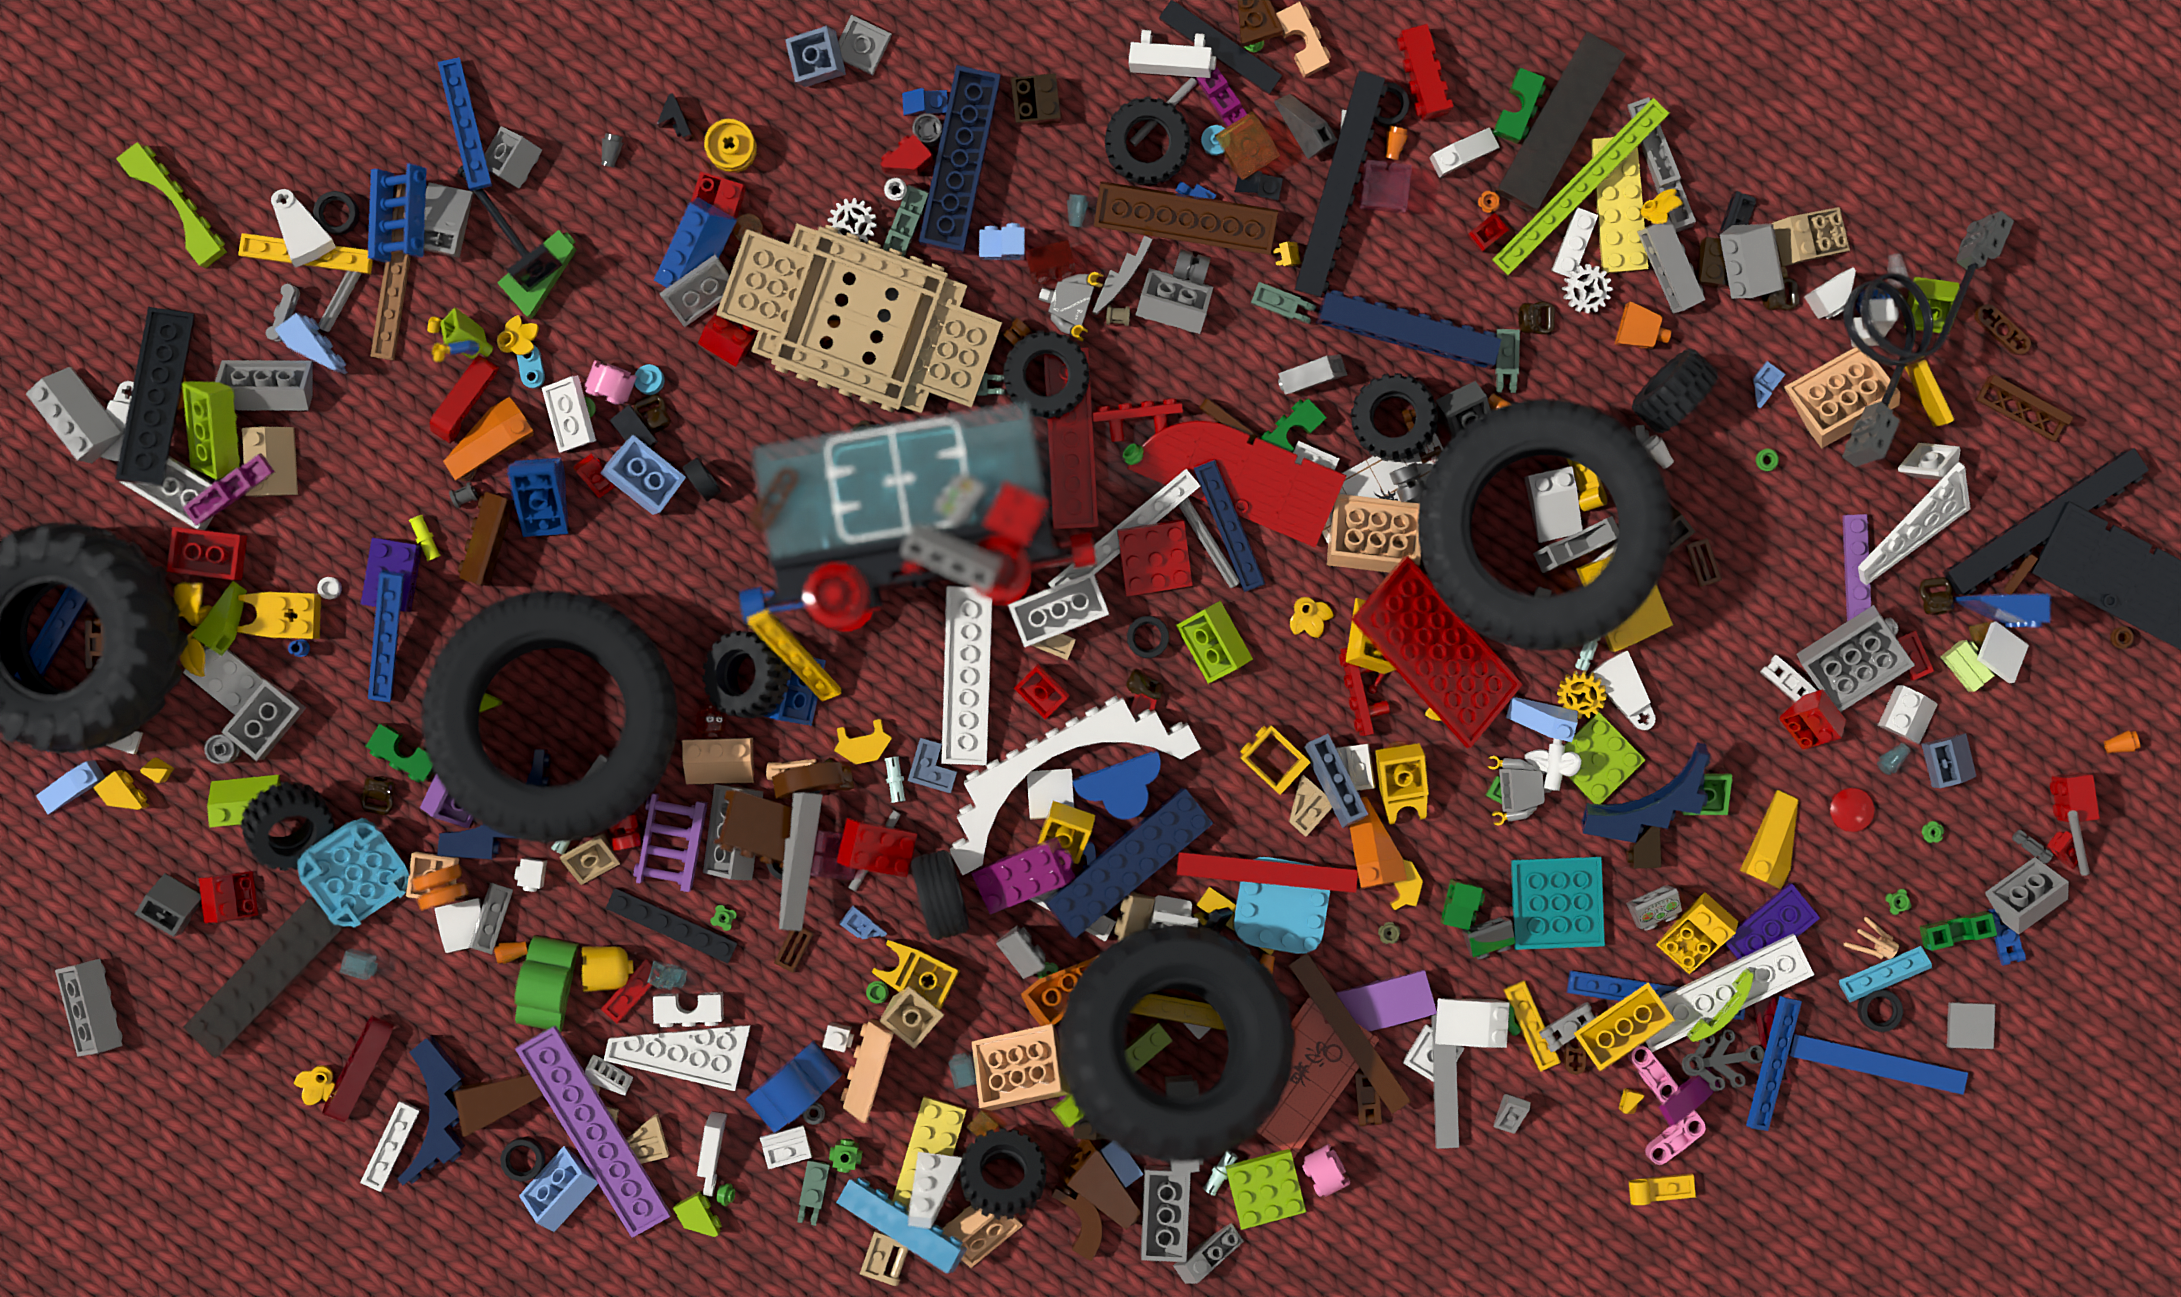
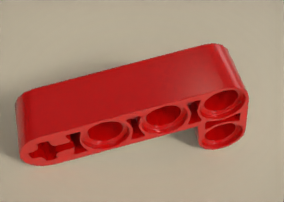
(460, 400)

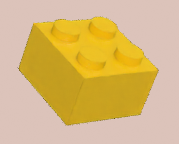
(1069, 826)

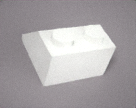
(1832, 295)
(1908, 713)

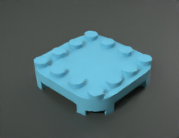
(353, 872)
(1280, 915)

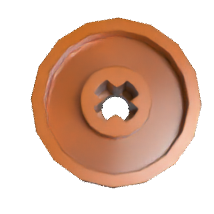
(439, 886)

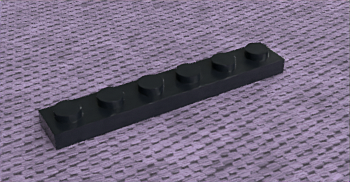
(671, 925)

